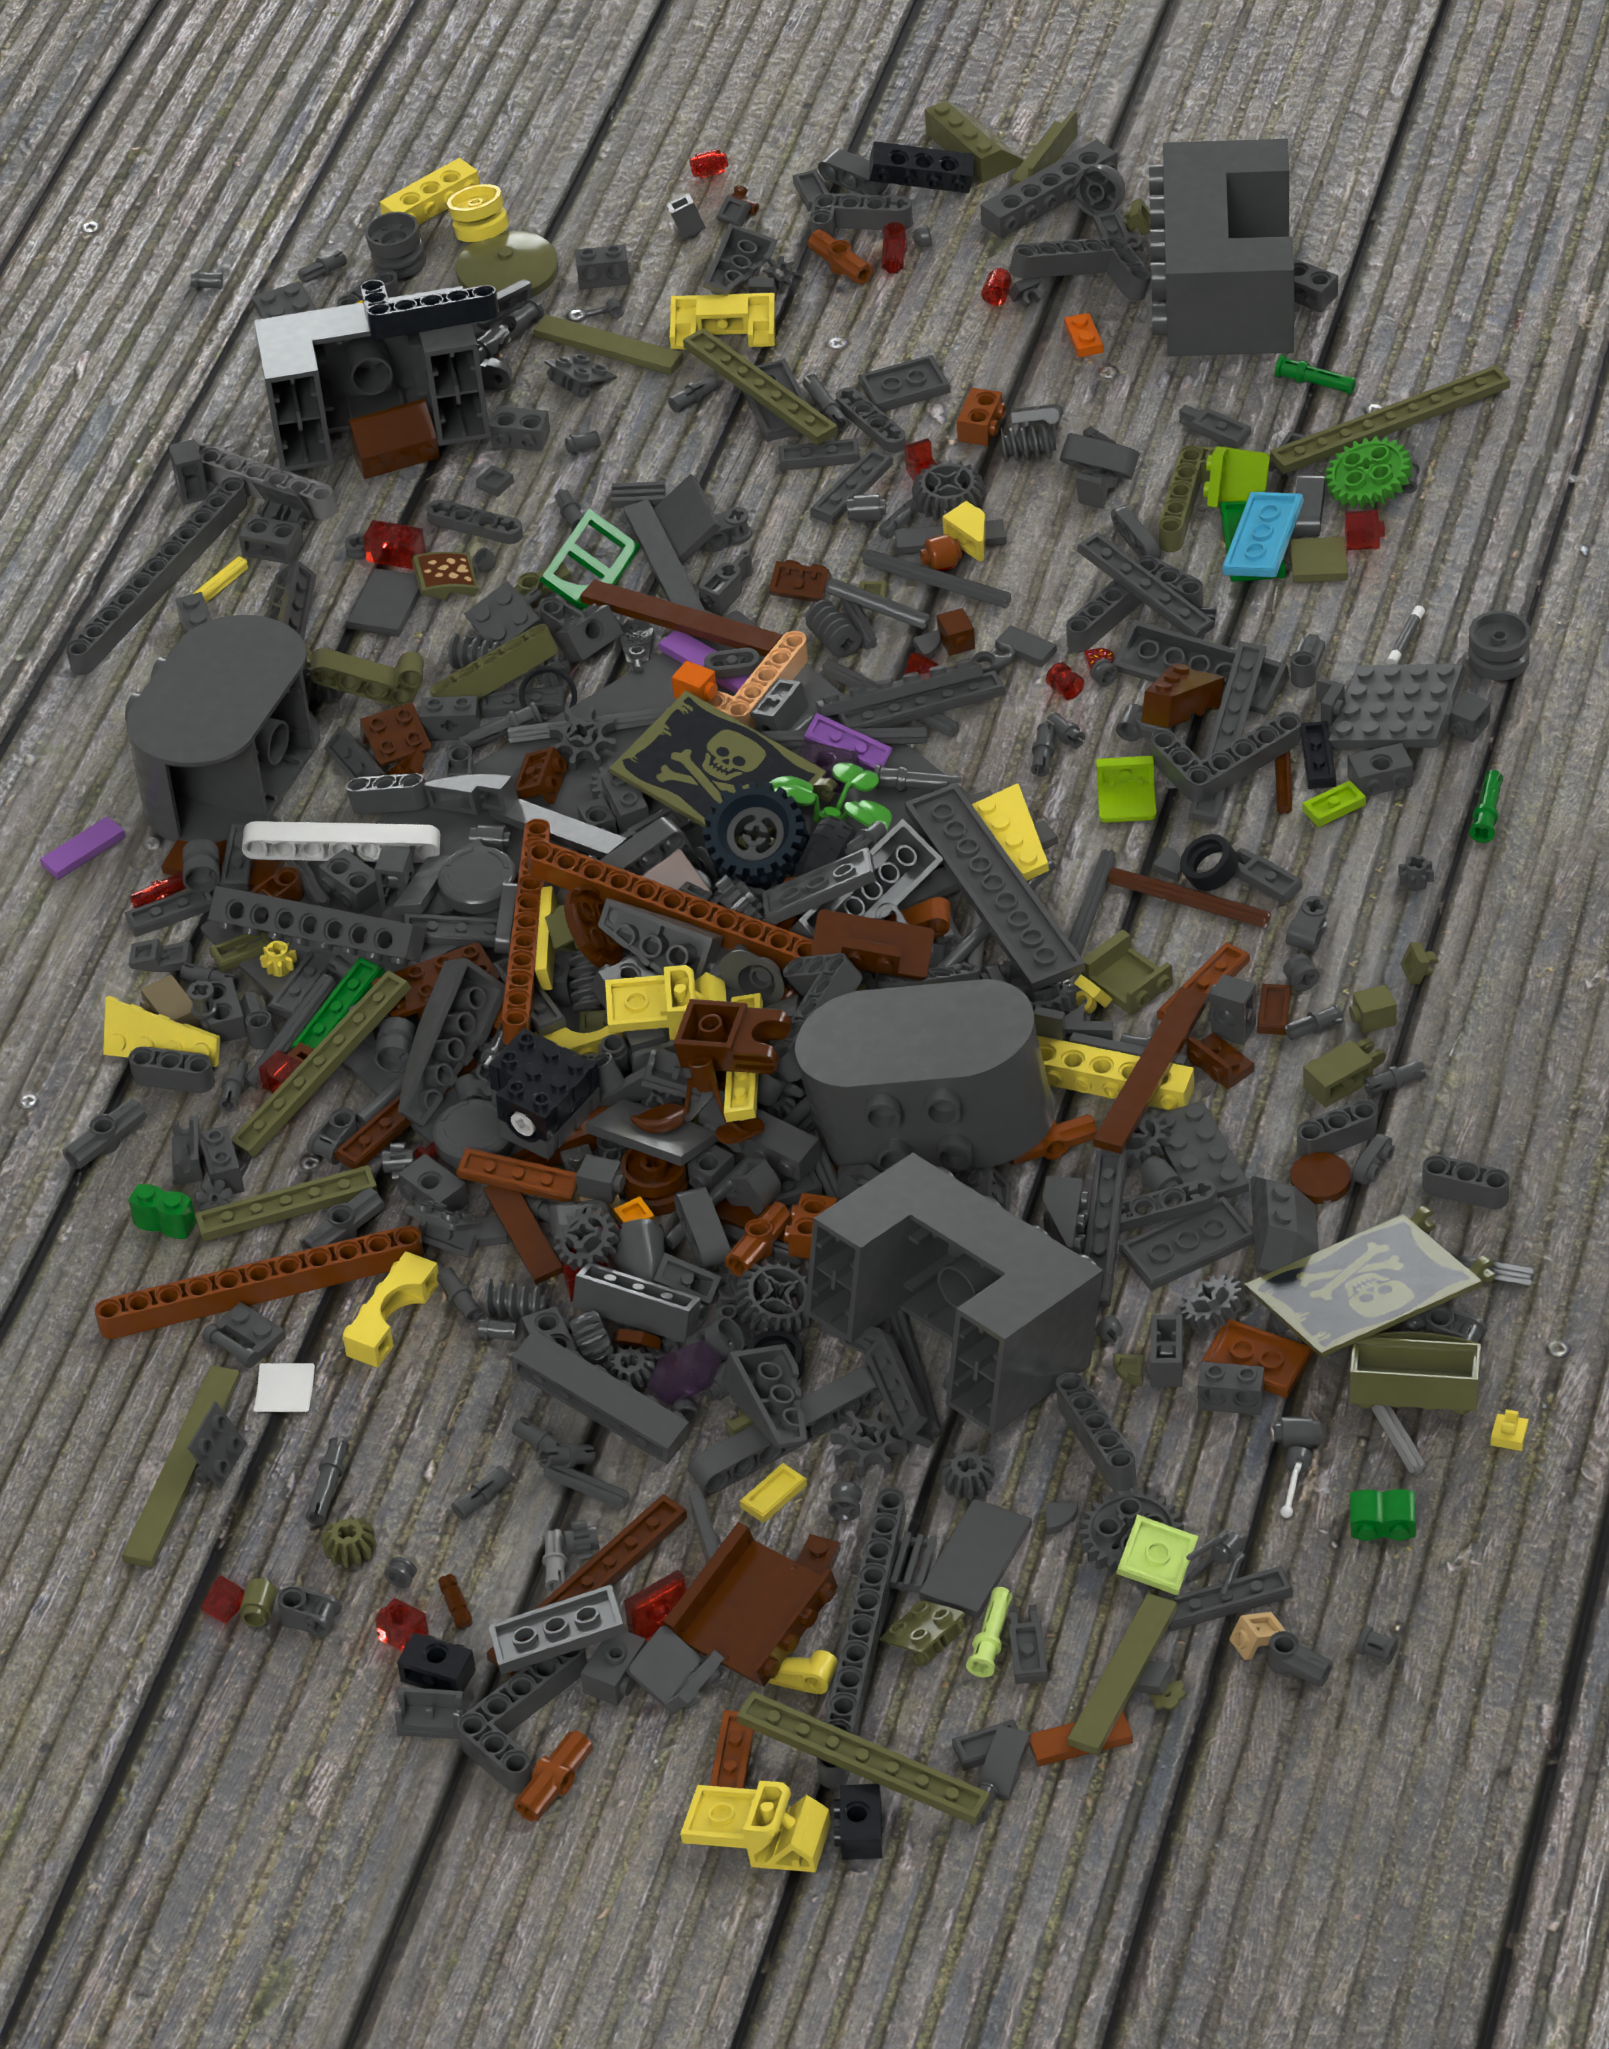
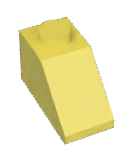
(967, 526)

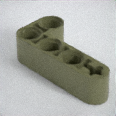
(368, 678)

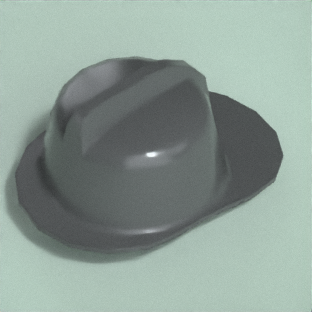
(752, 975)

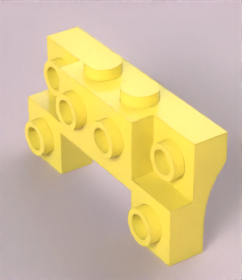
(724, 315)

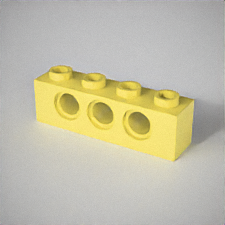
(430, 194)

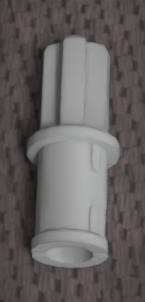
(554, 1559)

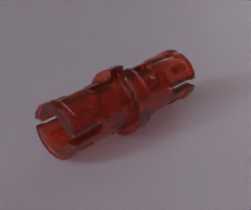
(158, 890)

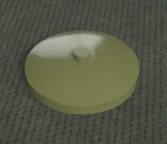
(508, 260)

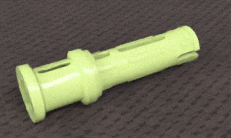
(988, 1642)

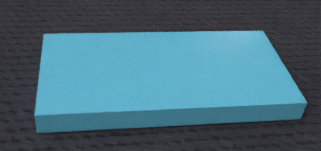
(1263, 534)

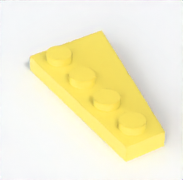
(1013, 828)
(132, 1027)

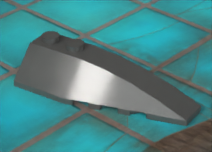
(448, 1034)

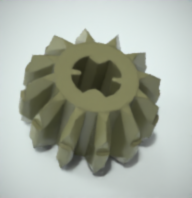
(348, 1541)

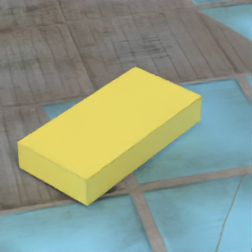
(773, 1493)

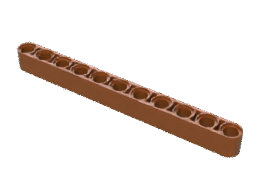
(572, 869)
(523, 946)
(255, 1282)

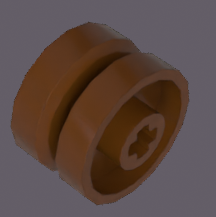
(653, 1180)

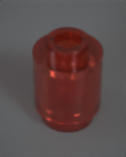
(708, 163)
(996, 287)

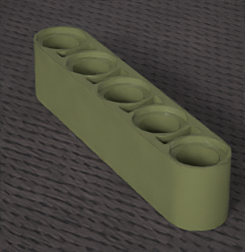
(499, 665)

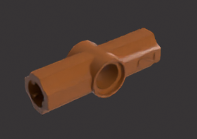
(840, 256)
(1060, 1138)
(758, 1238)
(553, 1776)

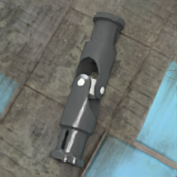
(509, 328)

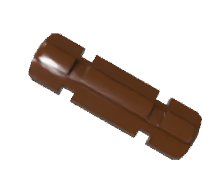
(455, 1601)

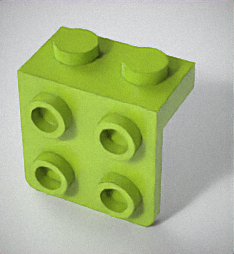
(1235, 475)
(1126, 789)

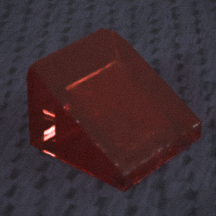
(223, 1599)

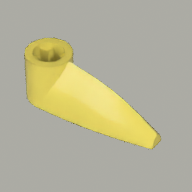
(807, 1674)

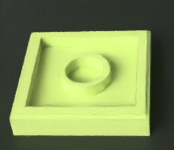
(1157, 1555)

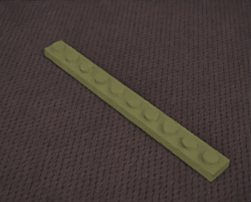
(1390, 419)

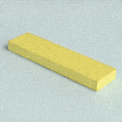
(545, 952)

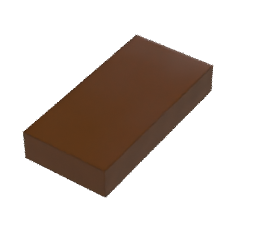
(1274, 1009)

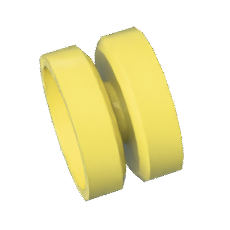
(478, 213)

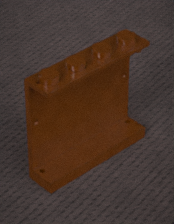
(750, 1606)

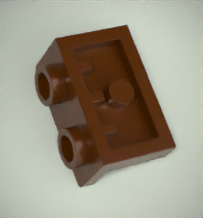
(799, 581)
(541, 774)
(1219, 1060)

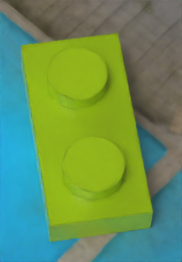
(1334, 803)

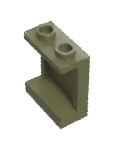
(1126, 973)

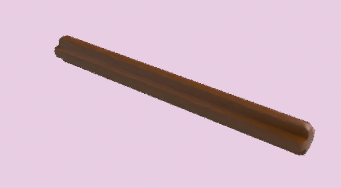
(1189, 897)

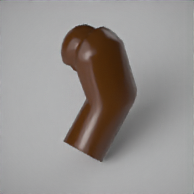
(740, 193)

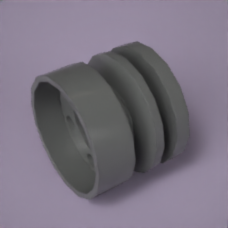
(396, 244)

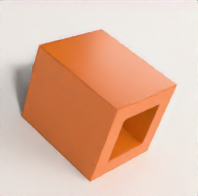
(696, 680)

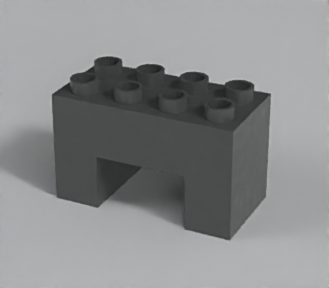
(1222, 248)
(330, 369)
(966, 1269)

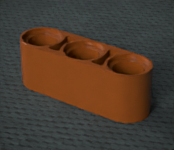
(932, 913)

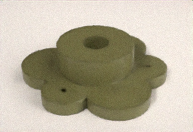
(1170, 1697)

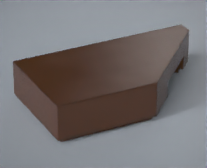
(636, 1339)

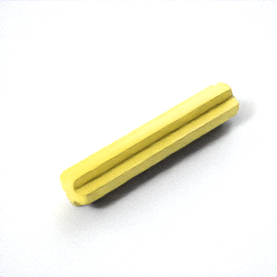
(223, 578)

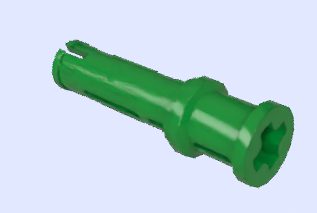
(1303, 372)
(1485, 814)

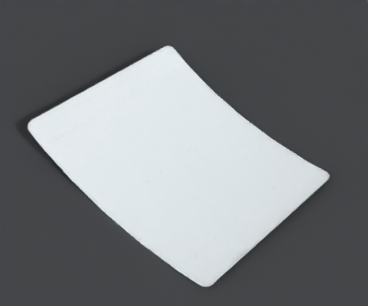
(284, 1387)

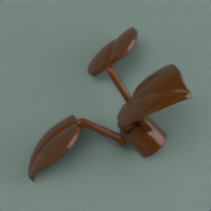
(670, 1115)

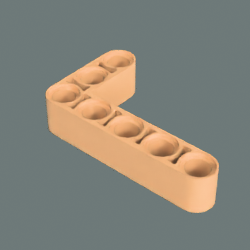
(782, 662)

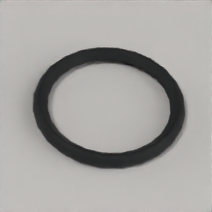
(550, 670)

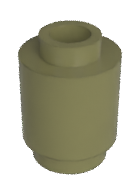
(258, 1602)

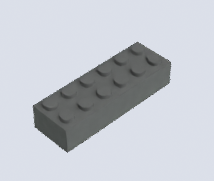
(900, 865)

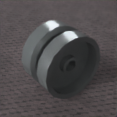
(1499, 645)

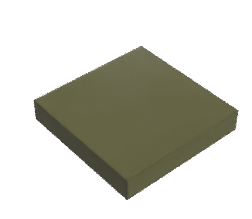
(1318, 559)

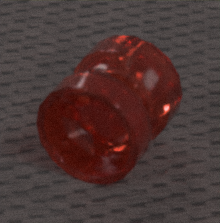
(1065, 681)

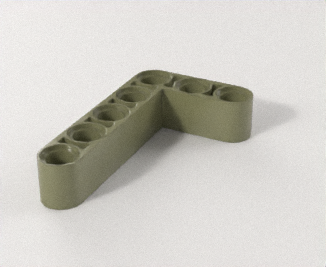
(1182, 495)

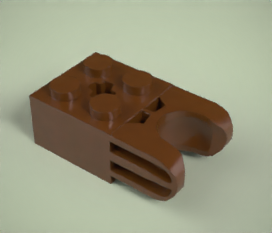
(731, 1035)

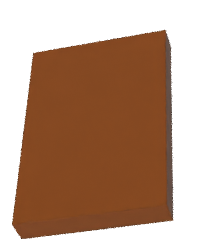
(1251, 1346)

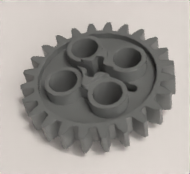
(1109, 1524)

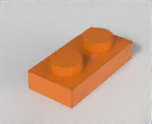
(1083, 335)

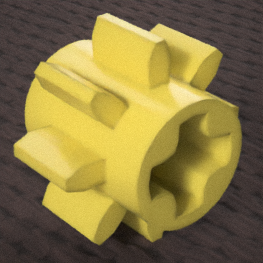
(278, 958)

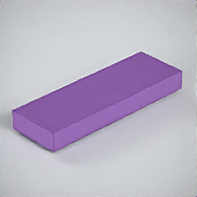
(834, 734)
(82, 848)

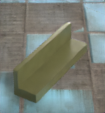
(1049, 148)

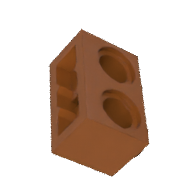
(980, 416)
(799, 1233)

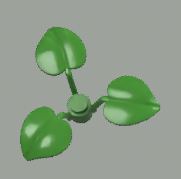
(852, 775)

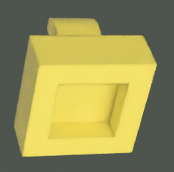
(1091, 993)
(1509, 1431)

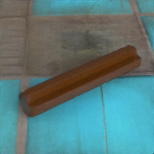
(1283, 783)

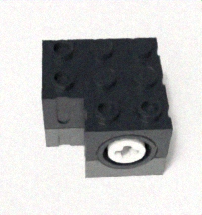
(541, 1092)

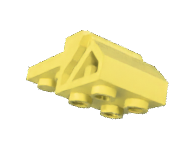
(658, 999)
(760, 1823)

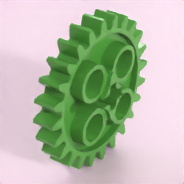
(1369, 472)

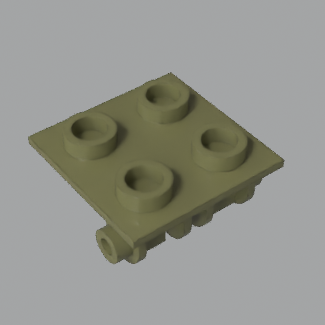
(925, 1630)

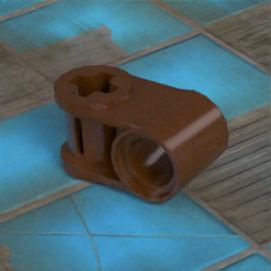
(283, 884)

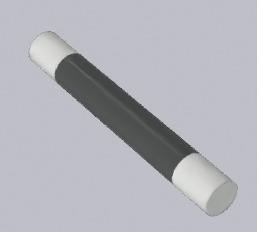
(1405, 635)

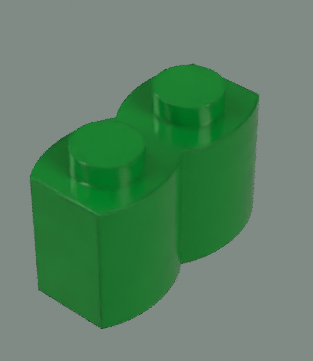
(162, 1211)
(1382, 1514)

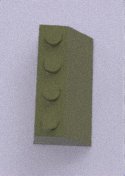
(961, 132)

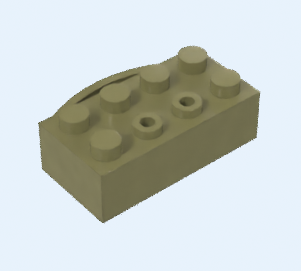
(1415, 1371)

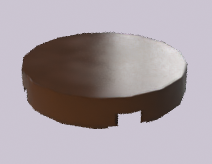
(1321, 1177)

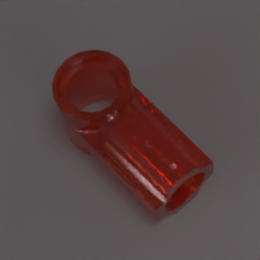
(893, 247)

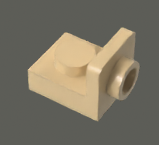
(1254, 1631)

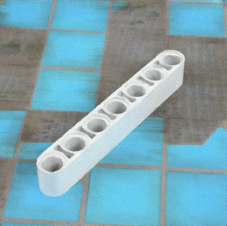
(324, 840)

